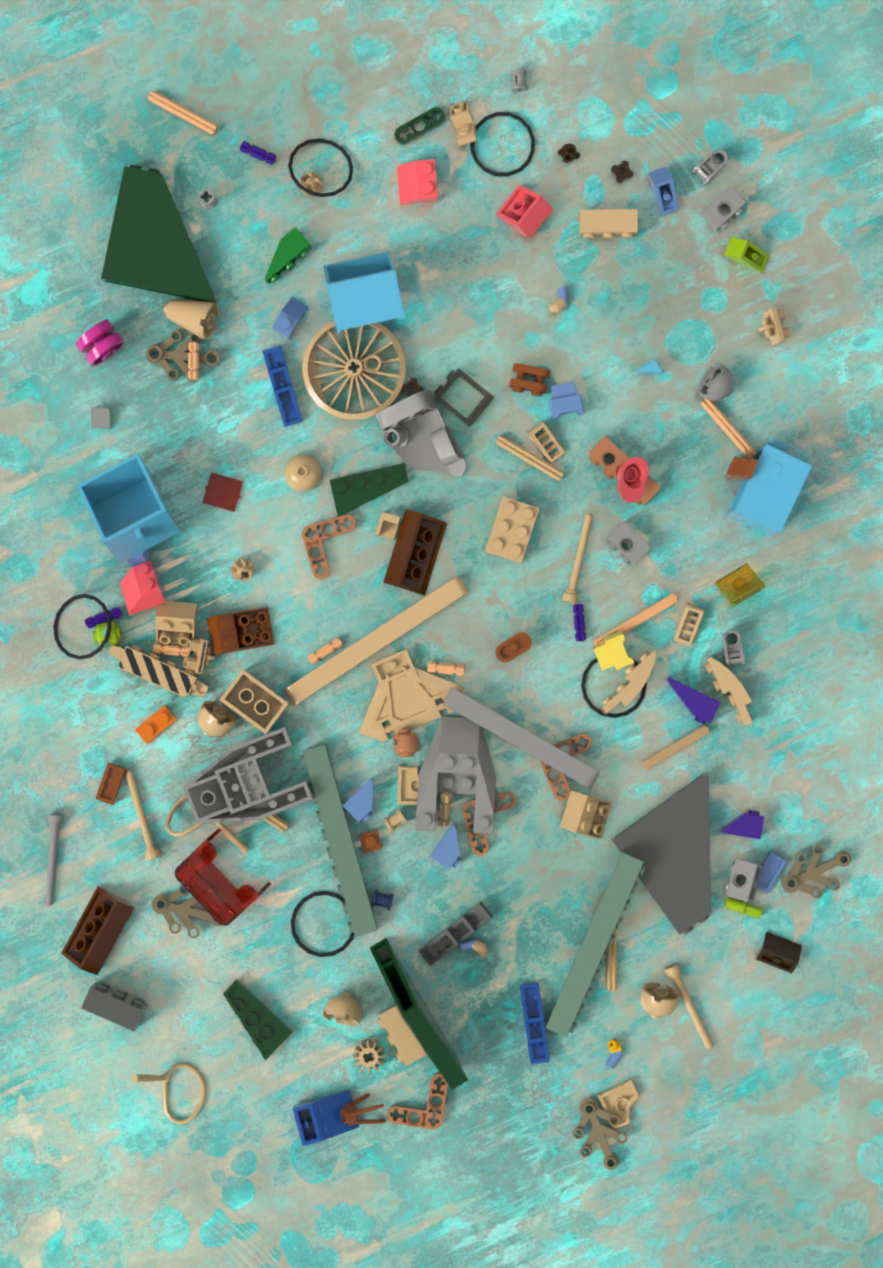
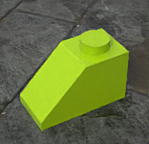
(746, 254)

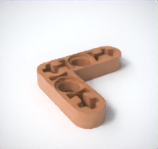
(317, 541)
(565, 785)
(467, 815)
(424, 1113)

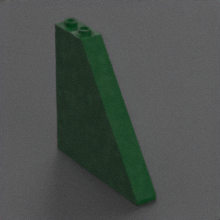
(150, 242)
(417, 1015)

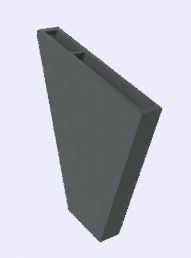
(676, 854)

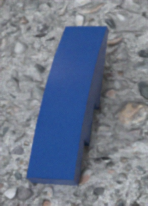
(282, 386)
(534, 1023)

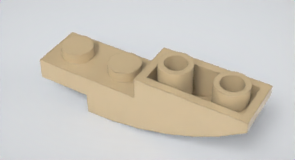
(636, 679)
(725, 682)

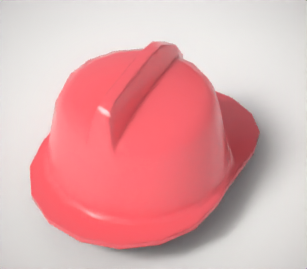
(632, 479)

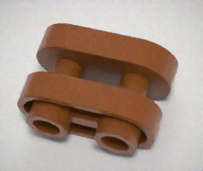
(519, 384)
(513, 647)

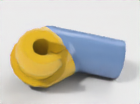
(616, 1053)

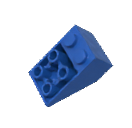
(322, 1117)

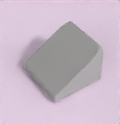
(101, 417)

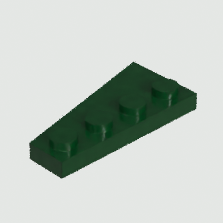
(360, 488)
(261, 1024)

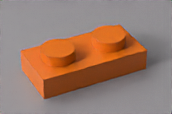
(156, 724)

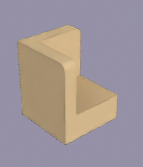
(388, 526)

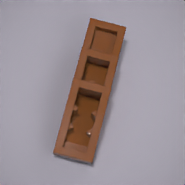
(741, 469)

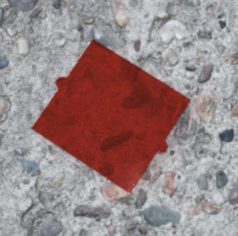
(222, 492)

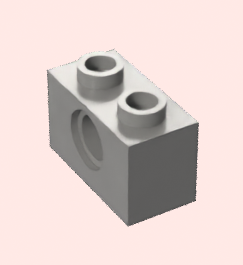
(728, 198)
(638, 548)
(752, 873)

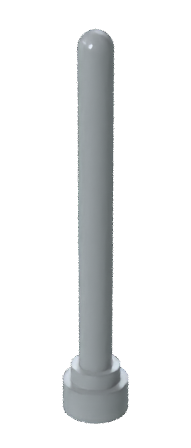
(54, 821)

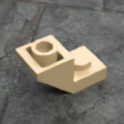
(463, 122)

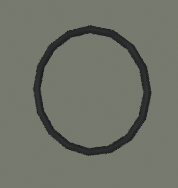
(532, 144)
(312, 192)
(57, 619)
(599, 711)
(293, 925)

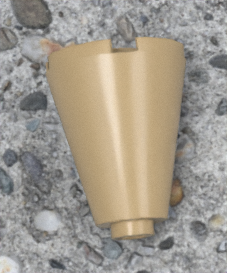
(193, 316)

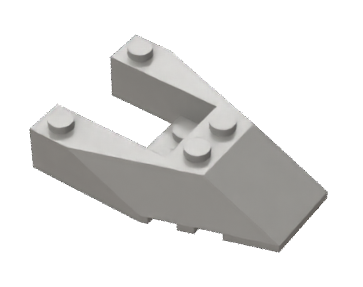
(460, 765)
(235, 788)

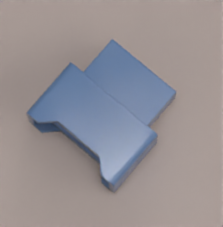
(565, 400)

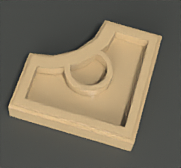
(407, 785)
(619, 1101)

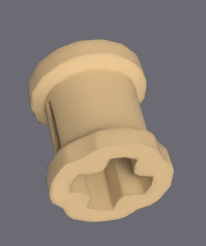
(395, 820)

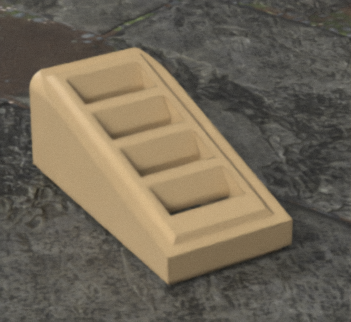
(541, 425)
(688, 606)

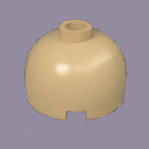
(303, 473)
(215, 720)
(658, 1001)
(343, 1009)

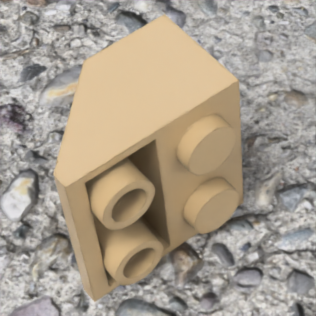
(176, 623)
(585, 814)

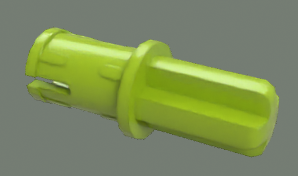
(743, 907)

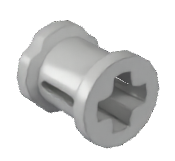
(519, 80)
(202, 195)

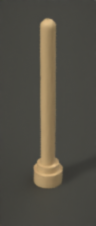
(570, 594)
(151, 851)
(673, 972)

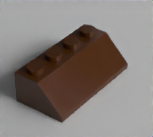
(415, 552)
(97, 931)

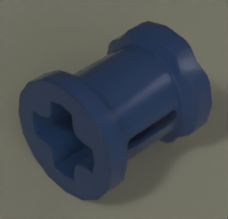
(382, 899)

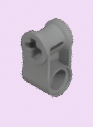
(708, 168)
(732, 650)

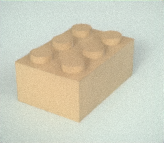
(511, 530)
(254, 701)

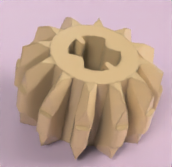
(365, 1050)

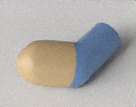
(561, 303)
(475, 944)

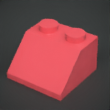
(417, 182)
(524, 211)
(142, 588)

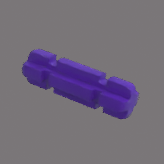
(258, 152)
(101, 618)
(579, 622)

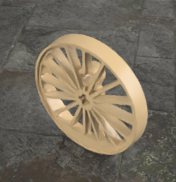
(312, 380)

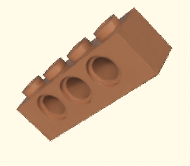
(606, 447)

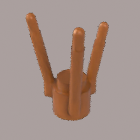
(350, 1114)

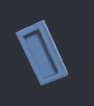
(771, 870)

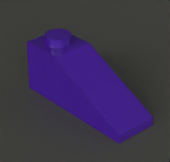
(696, 703)

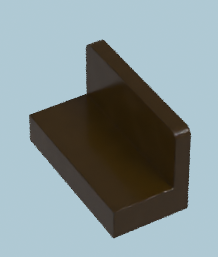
(779, 952)

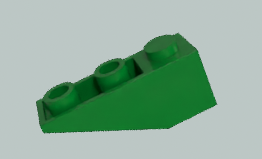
(288, 251)

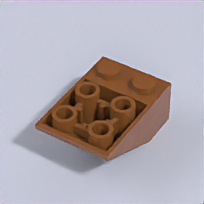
(240, 631)

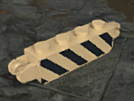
(158, 672)

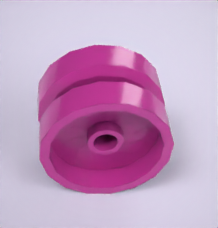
(99, 342)

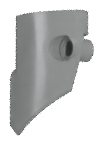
(421, 435)

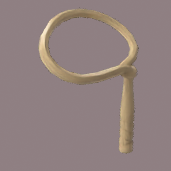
(230, 835)
(164, 1078)

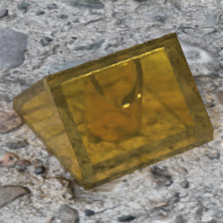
(739, 585)

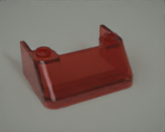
(212, 887)

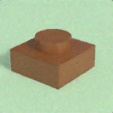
(370, 841)

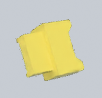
(612, 652)

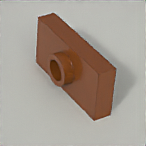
(110, 783)

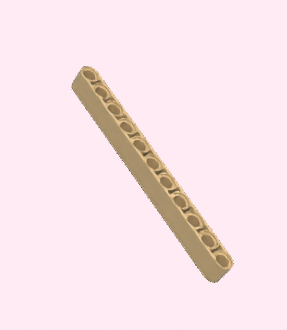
(376, 640)

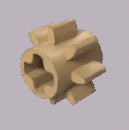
(311, 182)
(242, 569)

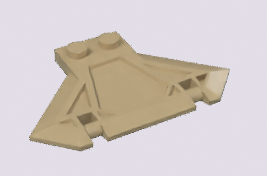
(403, 697)

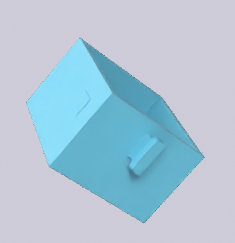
(363, 291)
(772, 490)
(128, 508)

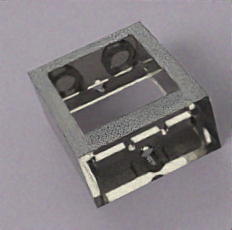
(475, 414)

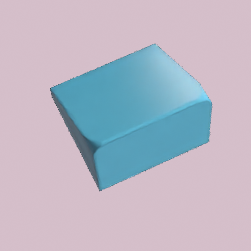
(650, 368)

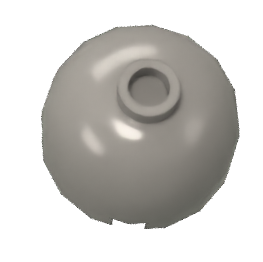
(716, 383)

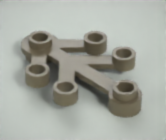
(178, 355)
(812, 872)
(182, 909)
(599, 1130)

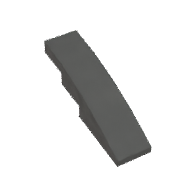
(455, 933)

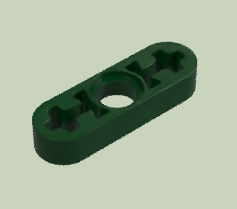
(434, 124)

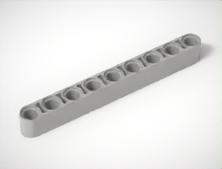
(521, 738)

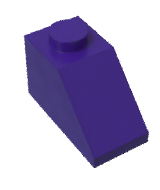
(745, 825)

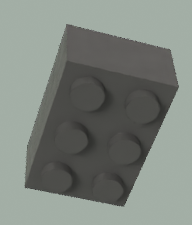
(115, 1006)

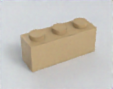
(608, 223)
(401, 1036)

